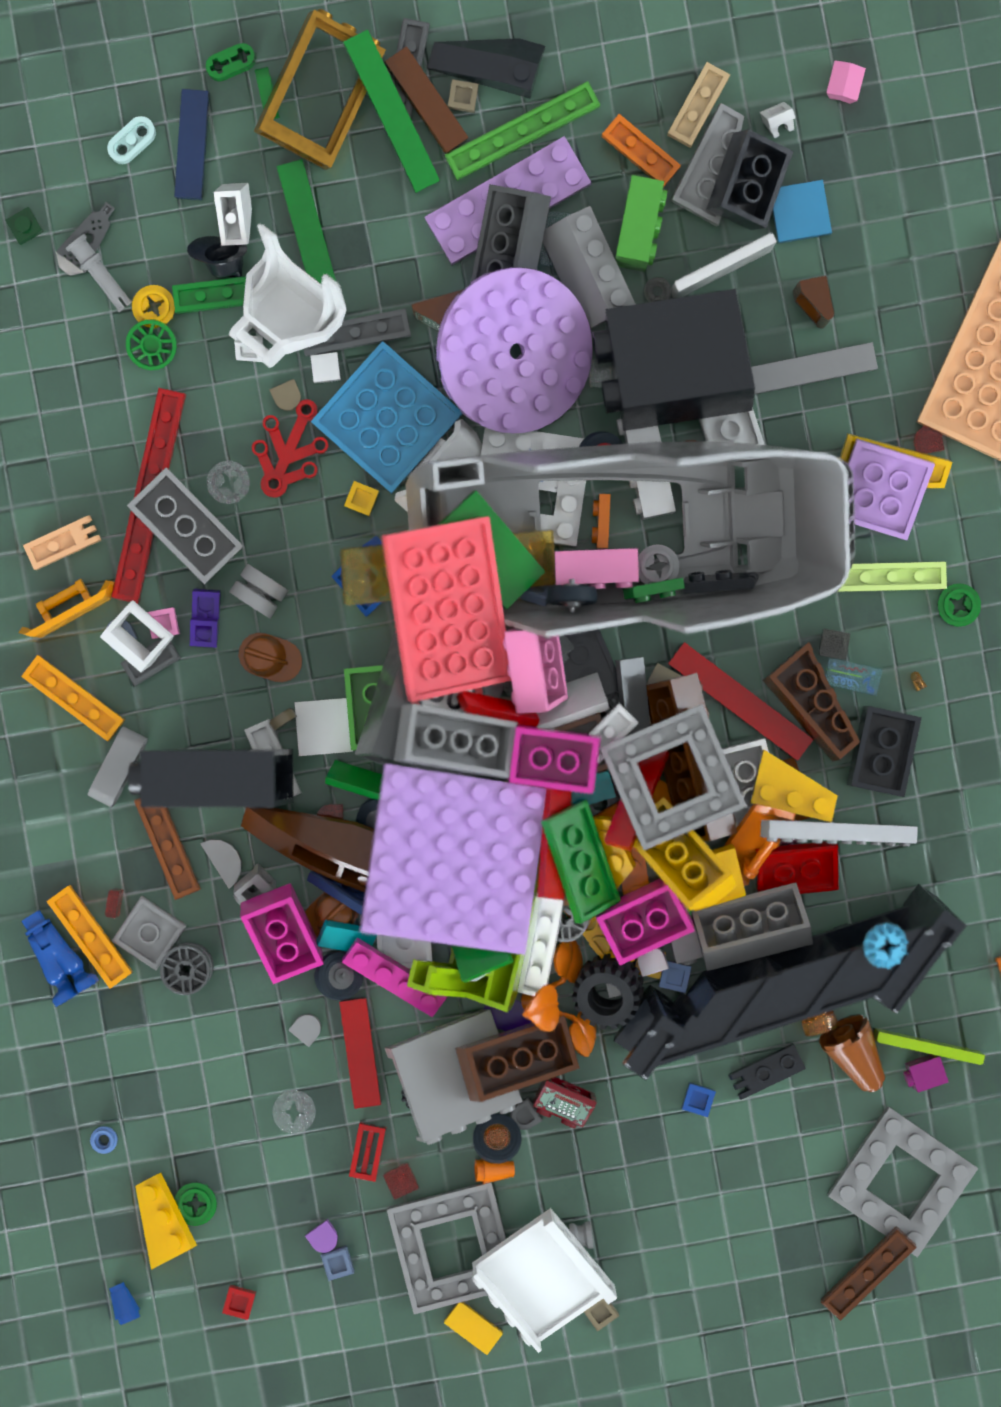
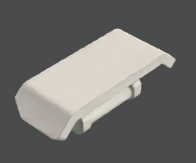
(461, 444)

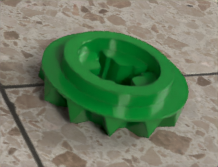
(971, 603)
(204, 1212)

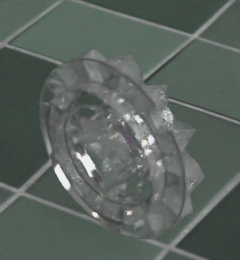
(216, 479)
(302, 1102)

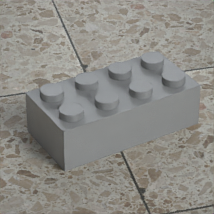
(185, 526)
(455, 741)
(752, 927)

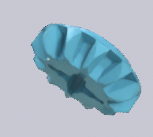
(876, 938)

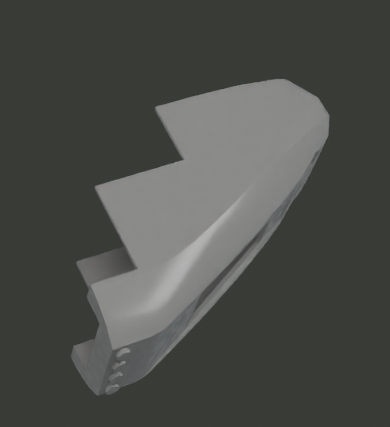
(789, 514)

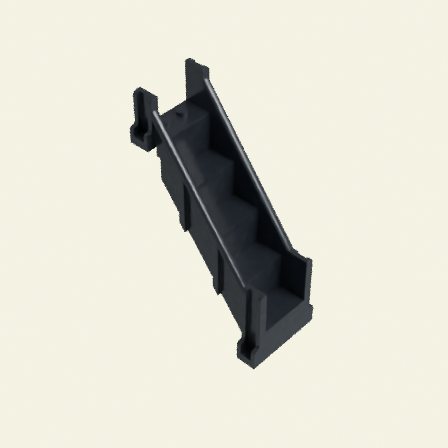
(788, 986)

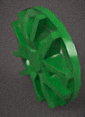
(151, 344)

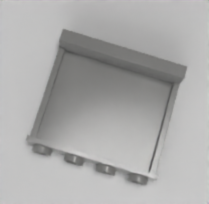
(435, 1082)

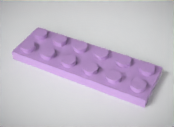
(549, 172)

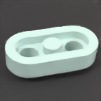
(129, 138)

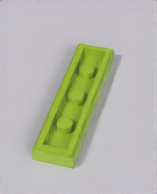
(928, 1046)

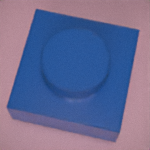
(698, 1099)

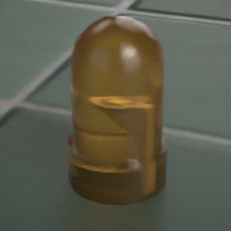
(918, 681)

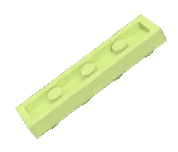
(896, 577)

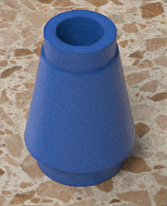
(123, 1304)

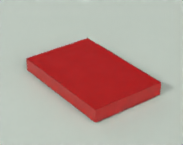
(808, 864)

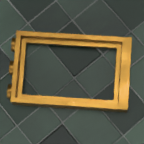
(284, 136)

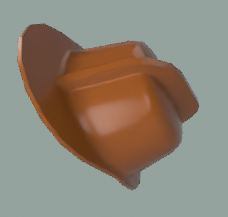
(270, 657)
(331, 909)

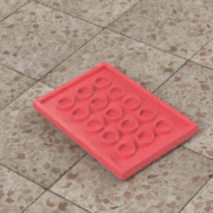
(447, 608)

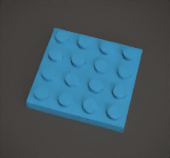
(387, 417)

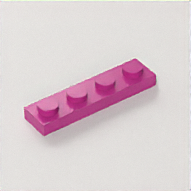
(389, 975)

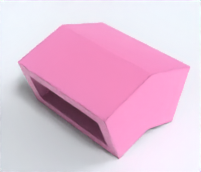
(845, 82)

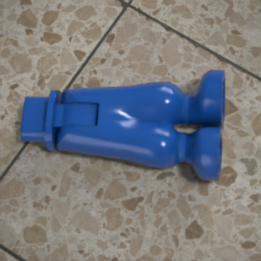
(57, 959)

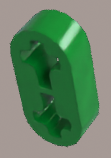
(227, 56)
(265, 86)

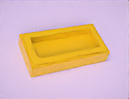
(473, 1327)

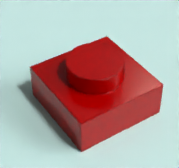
(239, 1302)

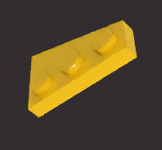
(790, 790)
(162, 1222)

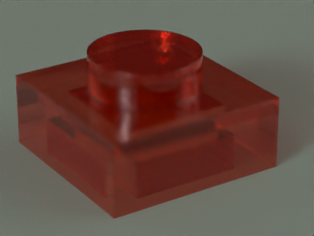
(401, 1180)

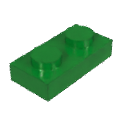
(664, 588)

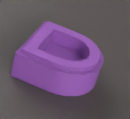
(323, 1237)

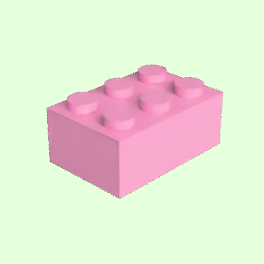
(597, 567)
(535, 671)

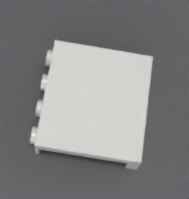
(541, 1278)

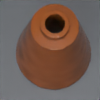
(855, 1052)

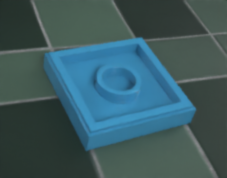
(801, 212)

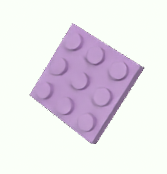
(887, 487)

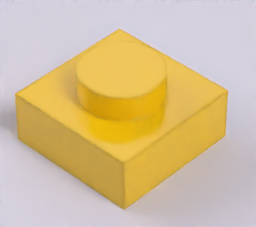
(361, 498)

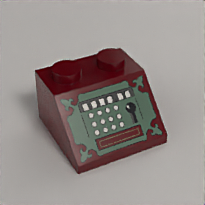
(564, 1101)

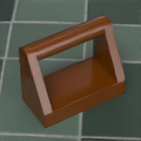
(815, 300)

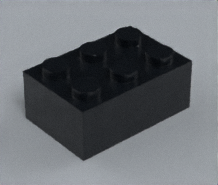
(749, 179)
(884, 751)

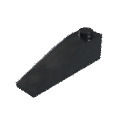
(495, 63)

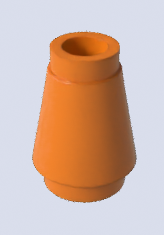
(491, 1172)

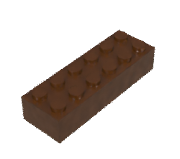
(681, 770)

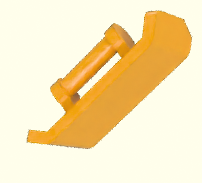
(89, 603)

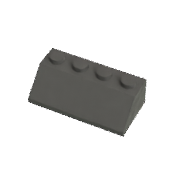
(511, 230)

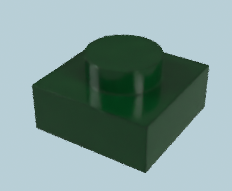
(24, 225)

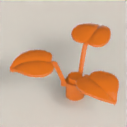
(543, 1007)

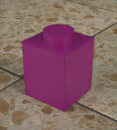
(925, 1073)

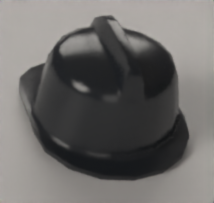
(220, 260)

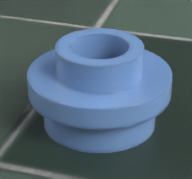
(97, 1145)

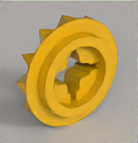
(157, 294)

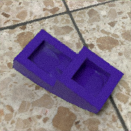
(205, 618)

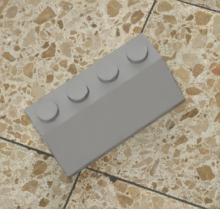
(586, 265)

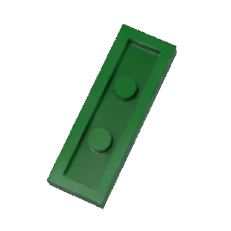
(209, 295)

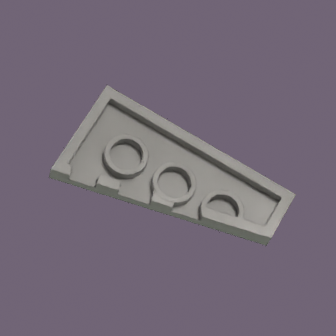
(703, 169)

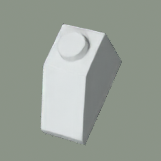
(233, 213)

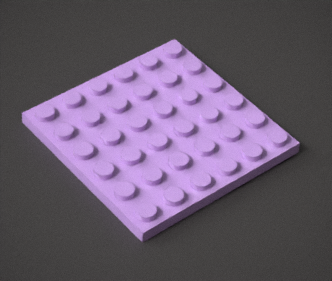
(453, 860)

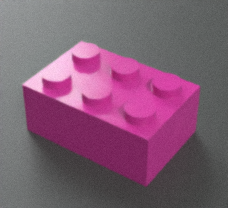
(555, 759)
(644, 921)
(281, 933)

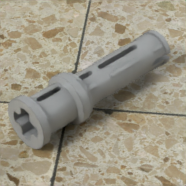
(91, 262)

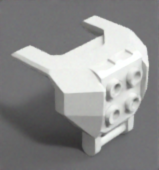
(286, 305)

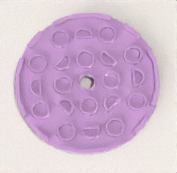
(477, 340)

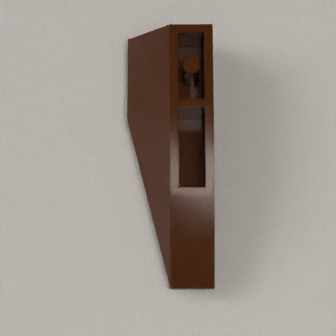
(320, 843)

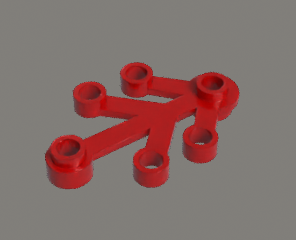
(288, 453)

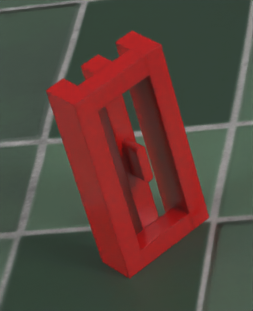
(371, 1128)

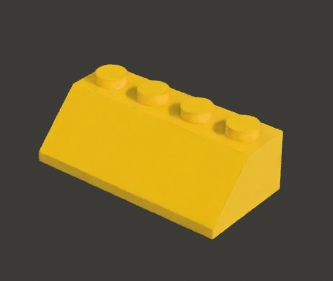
(688, 867)

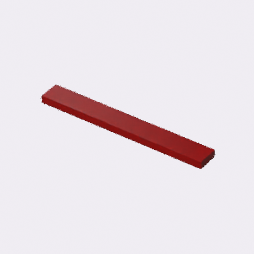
(155, 459)

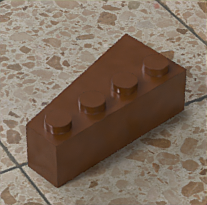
(811, 700)

